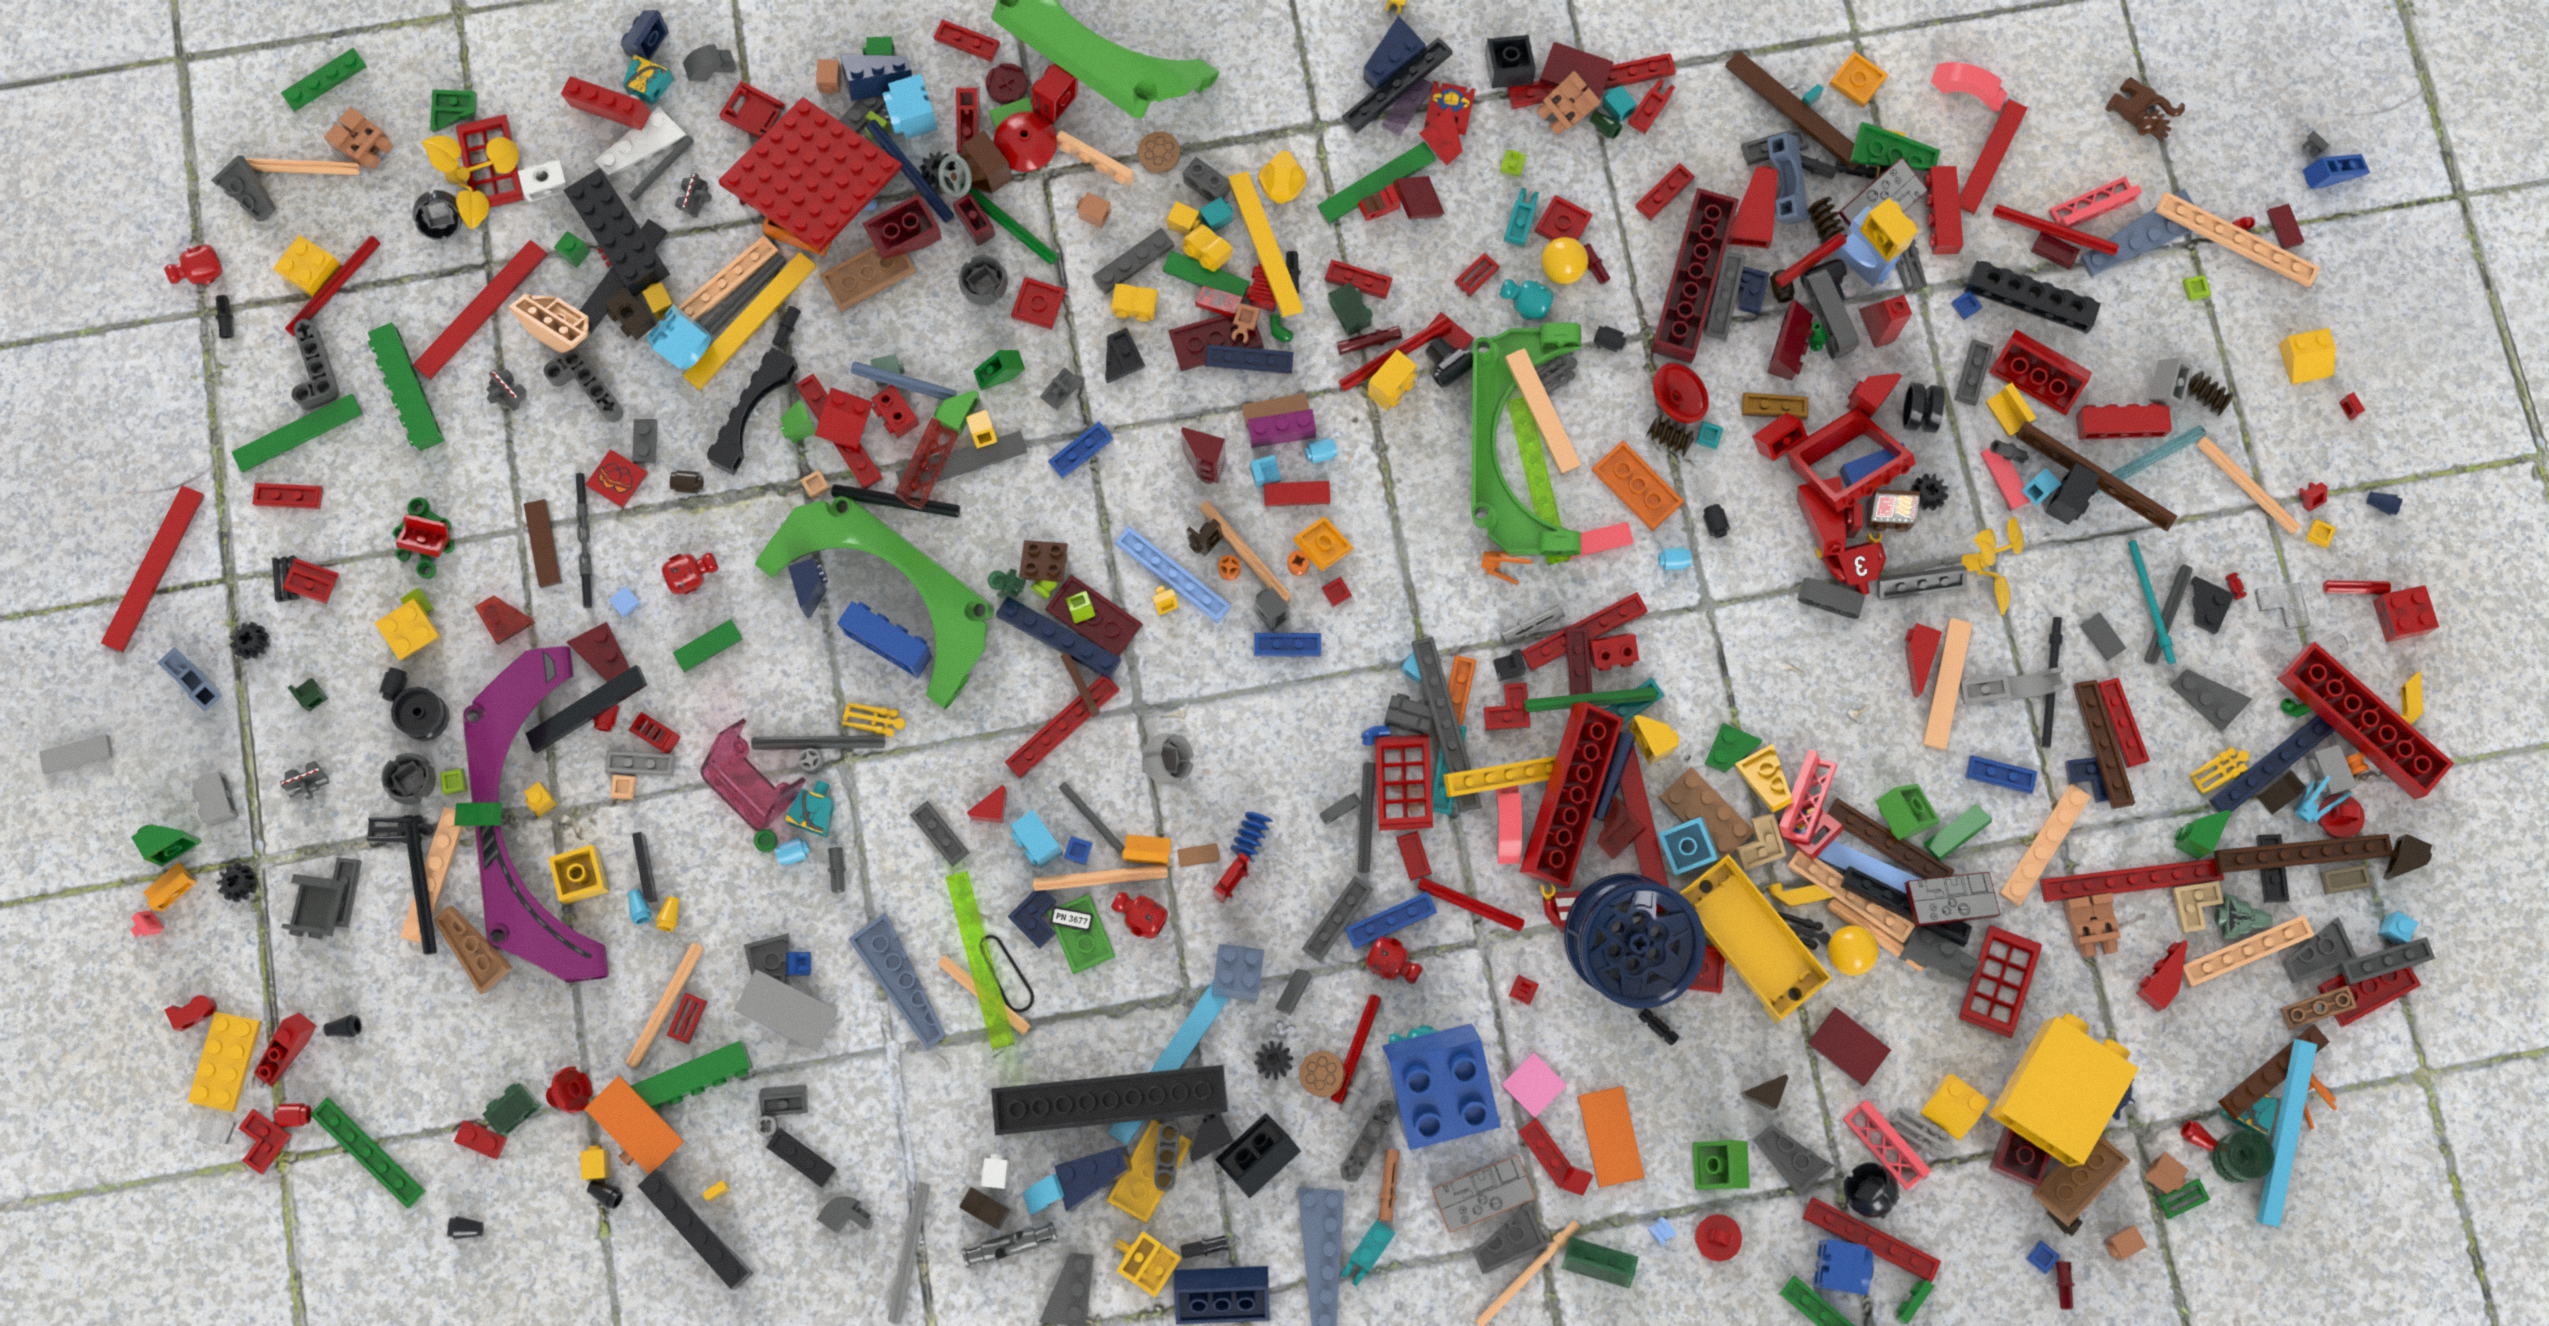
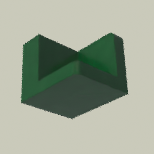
(308, 694)

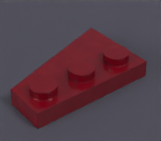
(601, 651)

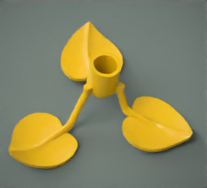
(443, 156)
(1978, 561)

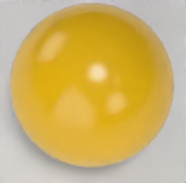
(1564, 260)
(1853, 950)

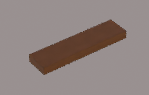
(542, 543)

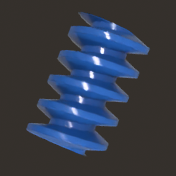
(1250, 834)

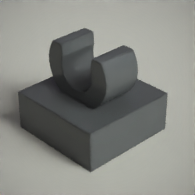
(2317, 141)

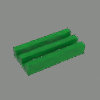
(2165, 1206)

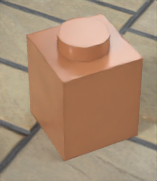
(828, 76)
(1093, 209)
(2166, 1173)
(2125, 1243)

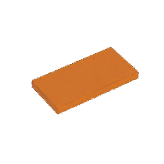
(1637, 485)
(634, 1124)
(1610, 1136)

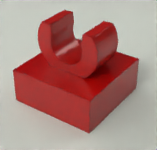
(2314, 496)
(1523, 990)

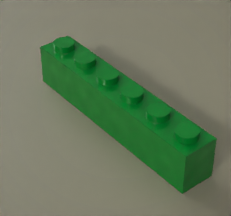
(405, 386)
(695, 1076)

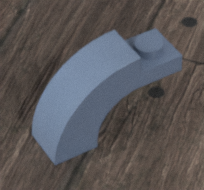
(191, 678)

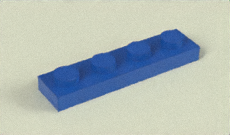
(1390, 920)

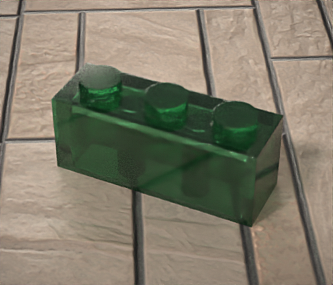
(1599, 1262)

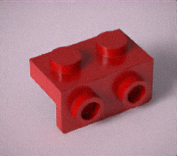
(423, 536)

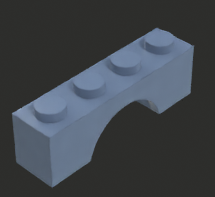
(1785, 155)

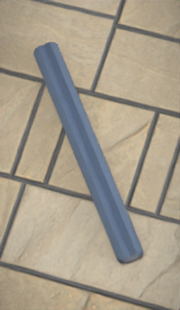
(902, 381)

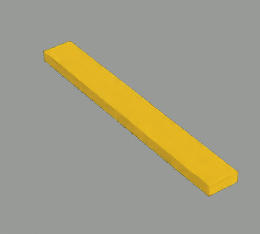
(1265, 244)
(749, 321)

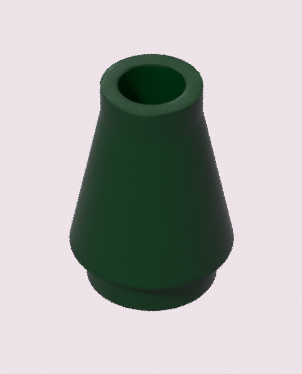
(1607, 125)

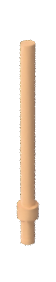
(1560, 1240)

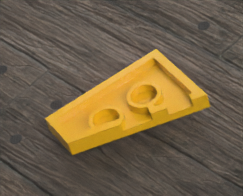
(1766, 778)

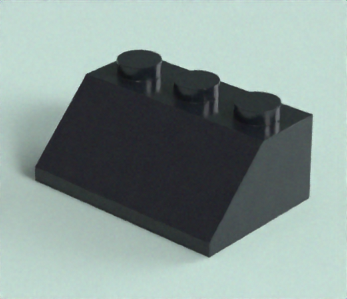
(1258, 1155)

